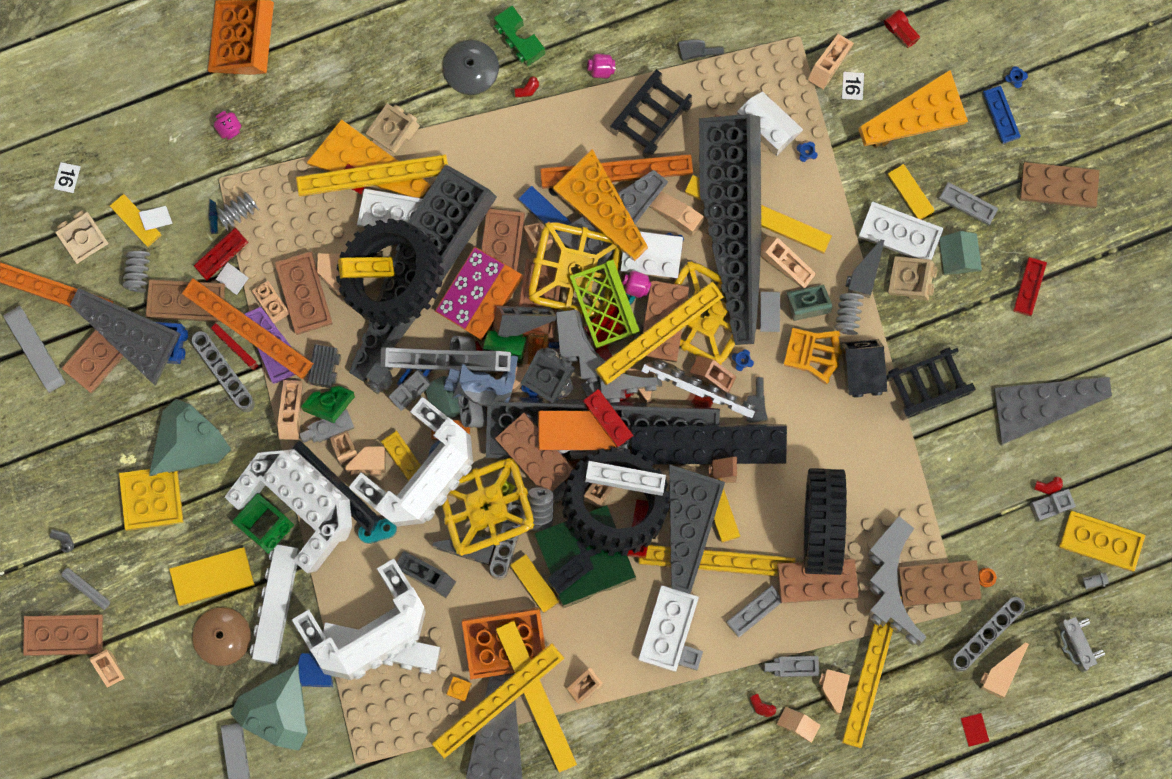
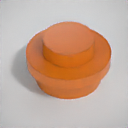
(987, 577)

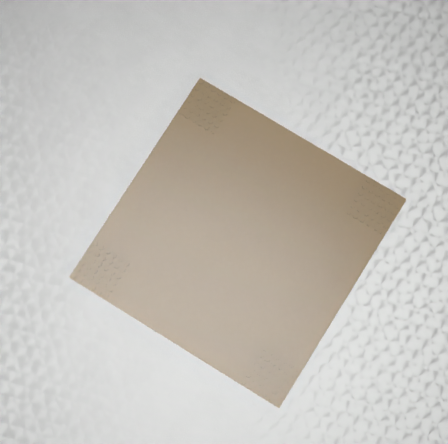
(504, 149)

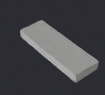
(968, 204)
(754, 611)

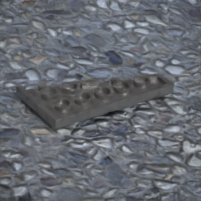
(635, 199)
(134, 336)
(695, 386)
(1038, 405)
(497, 743)

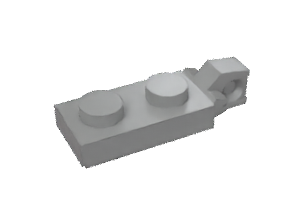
(324, 429)
(794, 666)

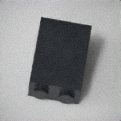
(864, 367)

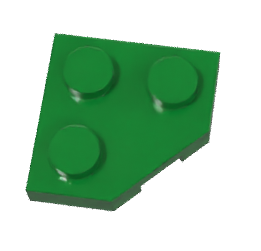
(328, 404)

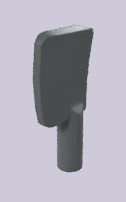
(696, 48)
(759, 402)

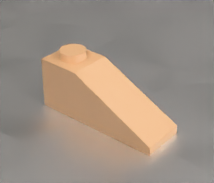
(830, 61)
(677, 213)
(786, 261)
(290, 410)
(1000, 677)

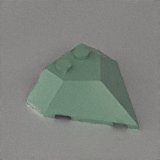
(186, 440)
(275, 710)

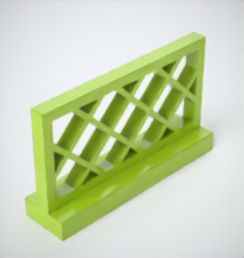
(621, 303)

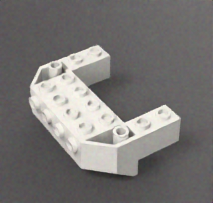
(432, 480)
(305, 493)
(376, 640)

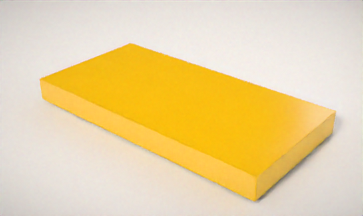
(1102, 541)
(211, 576)

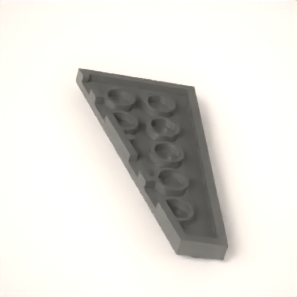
(692, 512)

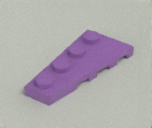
(275, 370)

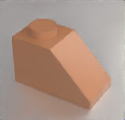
(713, 373)
(724, 469)

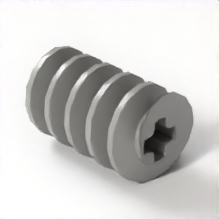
(236, 210)
(134, 271)
(848, 312)
(542, 508)

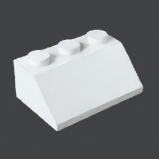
(776, 126)
(659, 259)

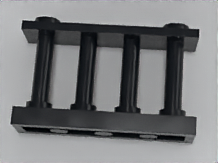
(632, 111)
(927, 402)

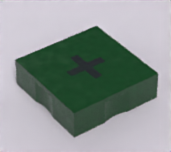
(605, 572)

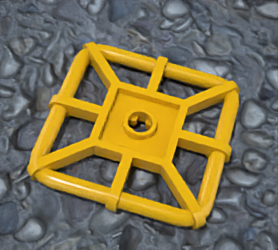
(567, 260)
(708, 325)
(497, 511)

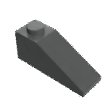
(865, 273)
(518, 320)
(481, 556)
(426, 574)

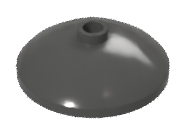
(474, 78)

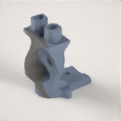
(480, 386)

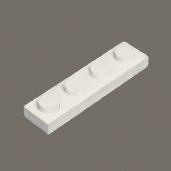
(625, 478)

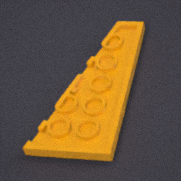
(924, 111)
(351, 147)
(596, 199)

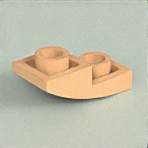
(270, 302)

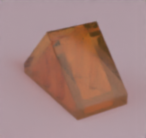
(536, 342)

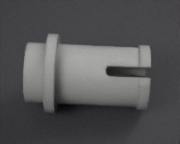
(1095, 580)

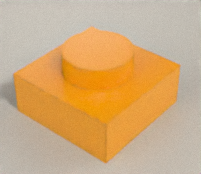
(459, 689)

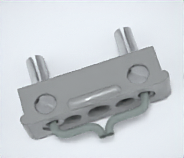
(1078, 644)

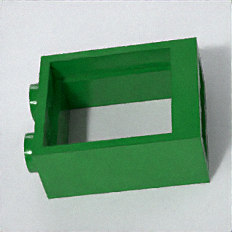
(252, 513)

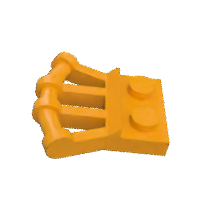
(801, 348)

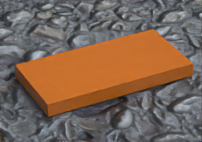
(571, 431)

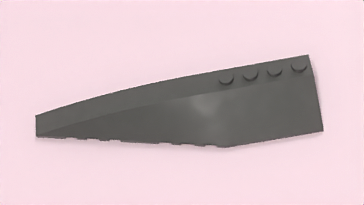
(733, 210)
(451, 216)
(503, 414)

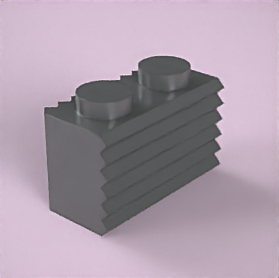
(324, 366)

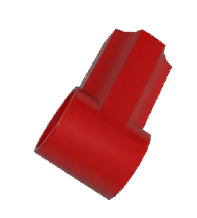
(899, 24)

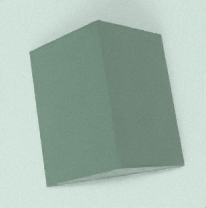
(960, 253)
(809, 302)
(443, 399)

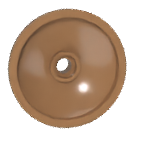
(231, 646)

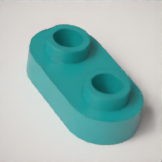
(378, 534)

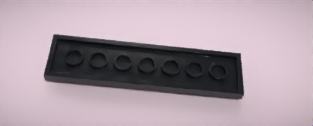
(711, 442)

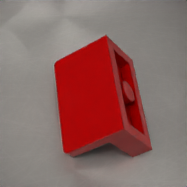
(607, 324)

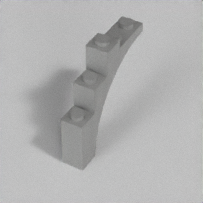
(575, 345)
(445, 359)
(890, 607)

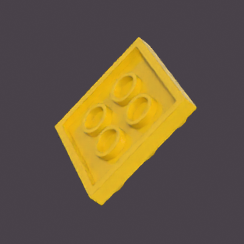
(150, 499)

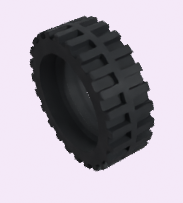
(418, 292)
(825, 521)
(603, 536)

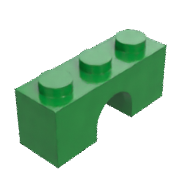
(527, 49)

